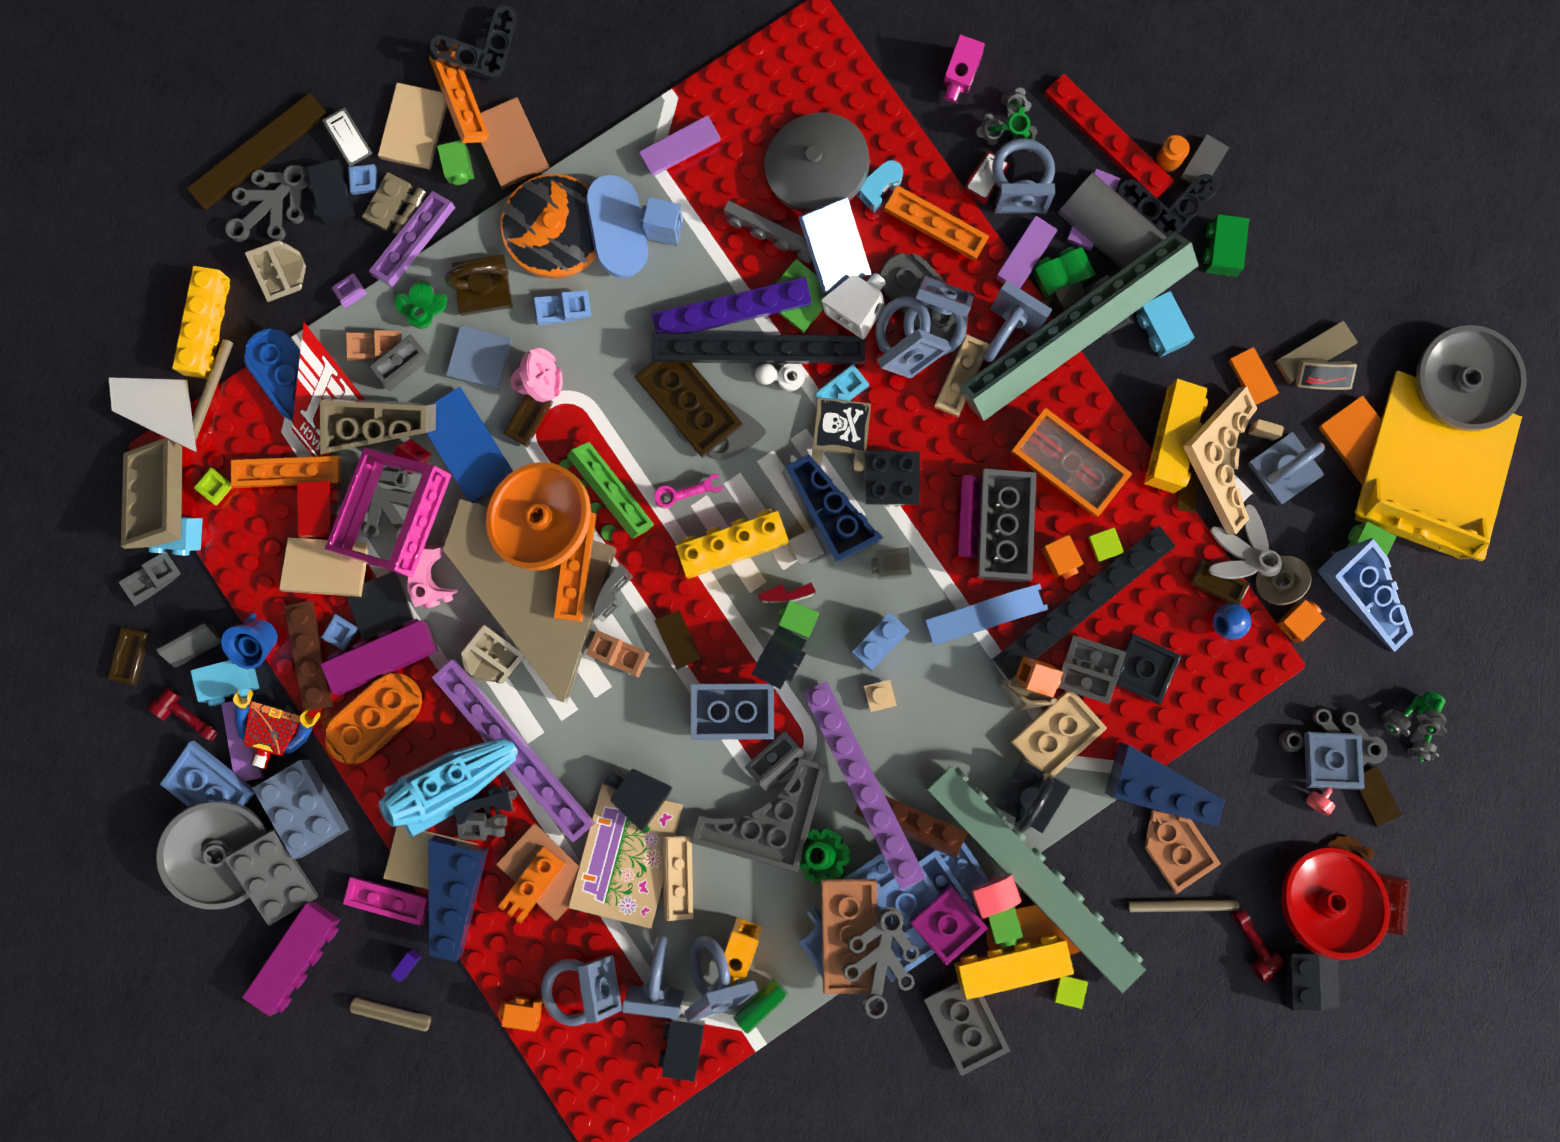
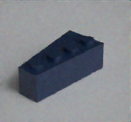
(453, 890)

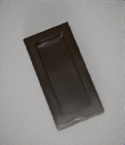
(527, 420)
(1221, 588)
(677, 639)
(128, 656)
(1378, 798)

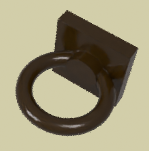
(480, 284)

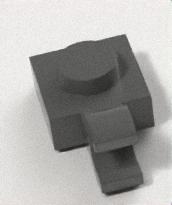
(478, 827)

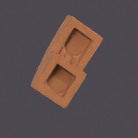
(370, 345)
(617, 653)

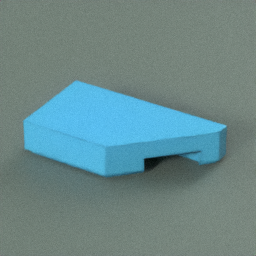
(844, 386)

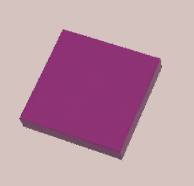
(948, 925)

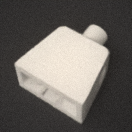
(856, 303)

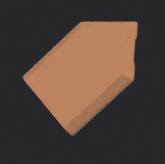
(1178, 850)

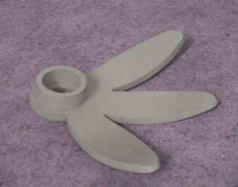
(1253, 556)

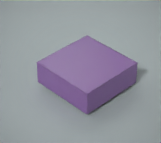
(349, 290)

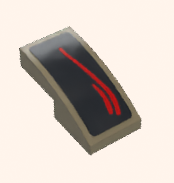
(1325, 374)

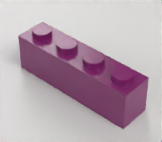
(379, 657)
(292, 958)

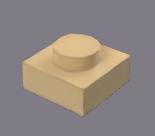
(880, 696)

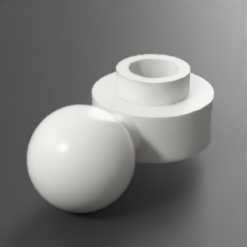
(767, 374)

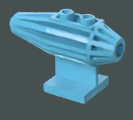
(432, 790)

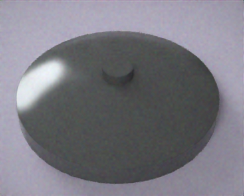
(816, 161)
(1471, 378)
(195, 849)

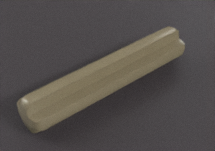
(390, 1014)

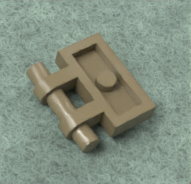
(388, 202)

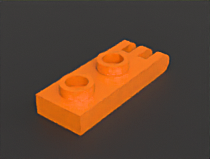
(533, 883)

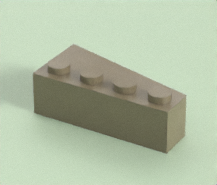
(366, 422)

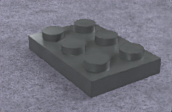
(271, 876)
(966, 1028)

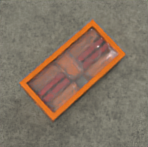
(1071, 463)

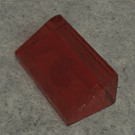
(1399, 896)

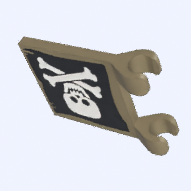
(842, 429)

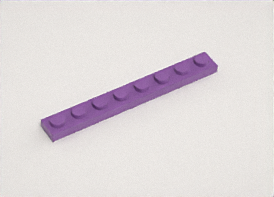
(527, 766)
(864, 786)

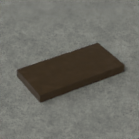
(689, 404)

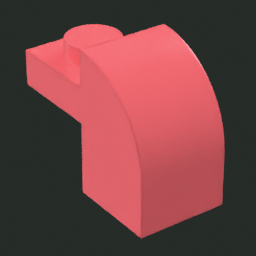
(995, 895)

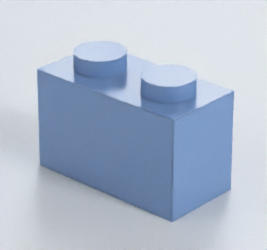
(662, 221)
(880, 642)

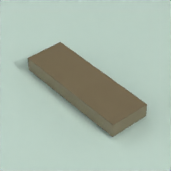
(1321, 347)

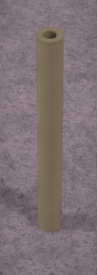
(211, 385)
(1183, 905)

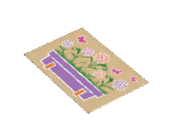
(622, 865)

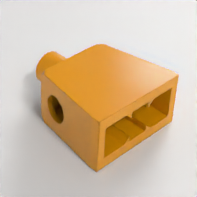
(741, 948)

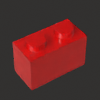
(317, 508)

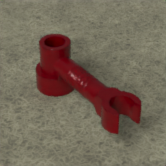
(168, 703)
(1267, 963)

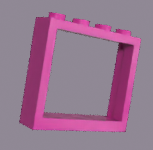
(417, 521)

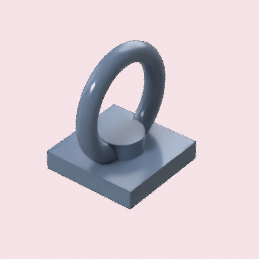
(1024, 195)
(945, 300)
(1019, 312)
(914, 351)
(1287, 467)
(598, 990)
(720, 996)
(655, 997)

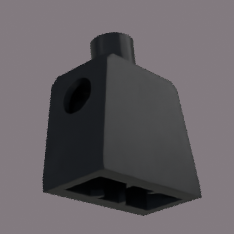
(637, 796)

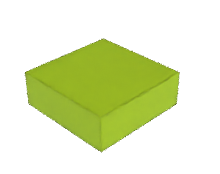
(213, 486)
(1105, 545)
(1071, 991)

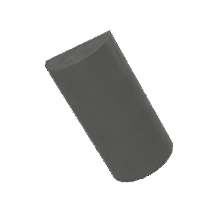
(1110, 222)
(1006, 525)

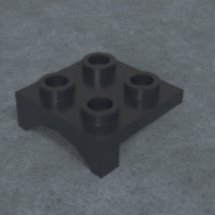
(892, 478)
(499, 798)

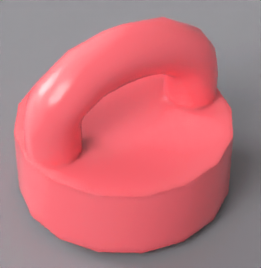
(1321, 802)

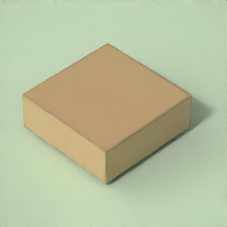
(1266, 430)

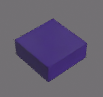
(406, 965)

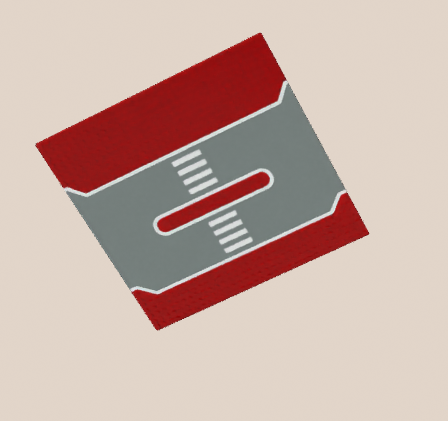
(945, 694)

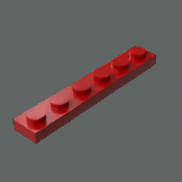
(1108, 136)

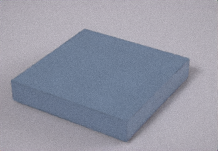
(479, 357)
(1334, 760)

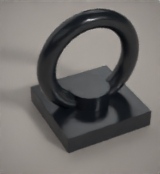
(1032, 796)

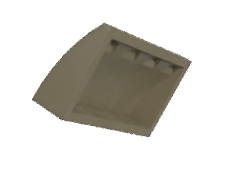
(152, 495)

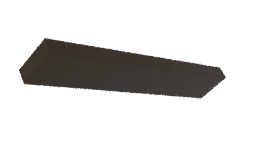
(257, 151)

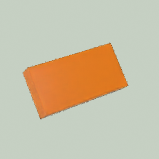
(1253, 374)

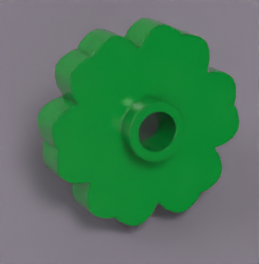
(836, 856)

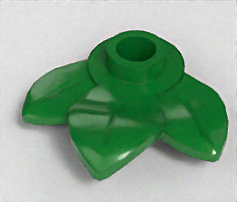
(420, 301)

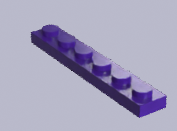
(733, 308)

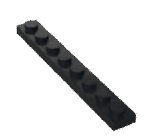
(758, 349)
(1085, 601)

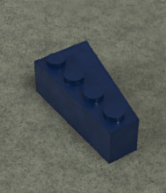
(829, 512)
(1153, 785)

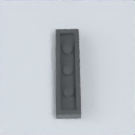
(763, 228)

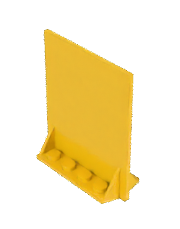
(1435, 479)

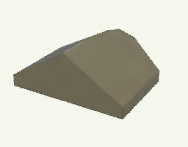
(277, 269)
(490, 656)
(1024, 698)

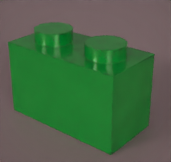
(1226, 245)

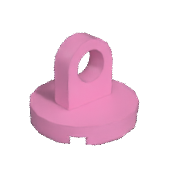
(538, 376)

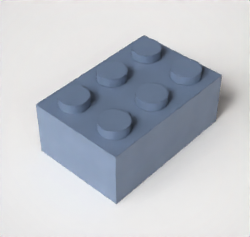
(732, 711)
(300, 808)

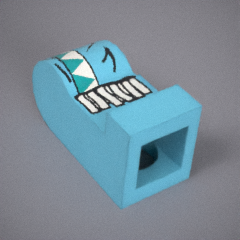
(879, 182)

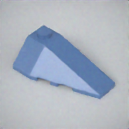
(1365, 585)

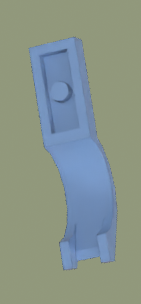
(985, 615)

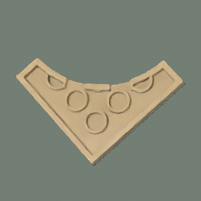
(1216, 457)

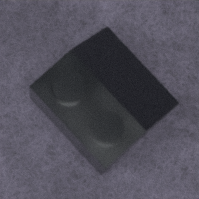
(1309, 981)

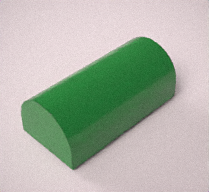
(760, 1006)

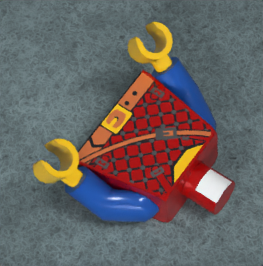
(270, 729)

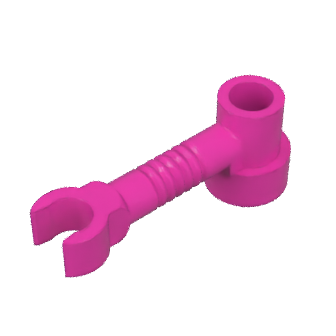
(676, 495)

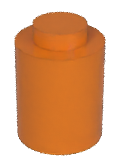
(1172, 153)

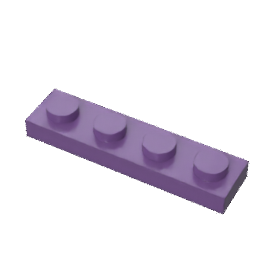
(412, 239)

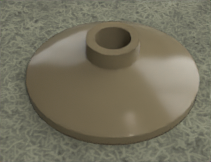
(1292, 571)

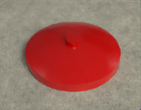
(1335, 904)

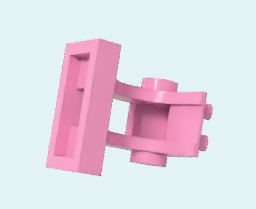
(422, 579)

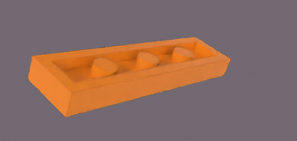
(460, 102)
(936, 223)
(284, 471)
(574, 580)

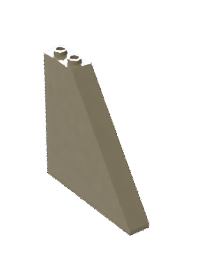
(525, 598)

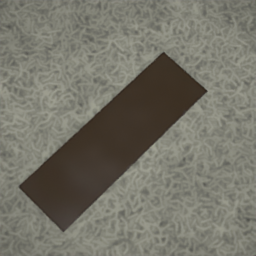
(1188, 494)

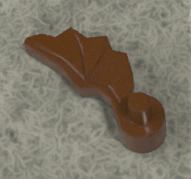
(1352, 844)

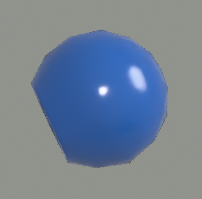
(1231, 621)

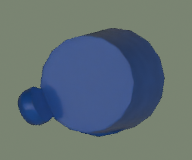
(249, 643)

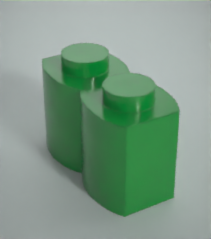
(1063, 271)

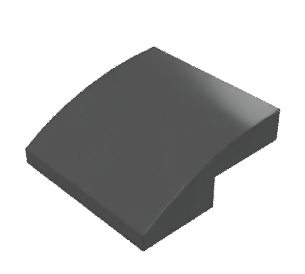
(606, 601)
(1091, 669)

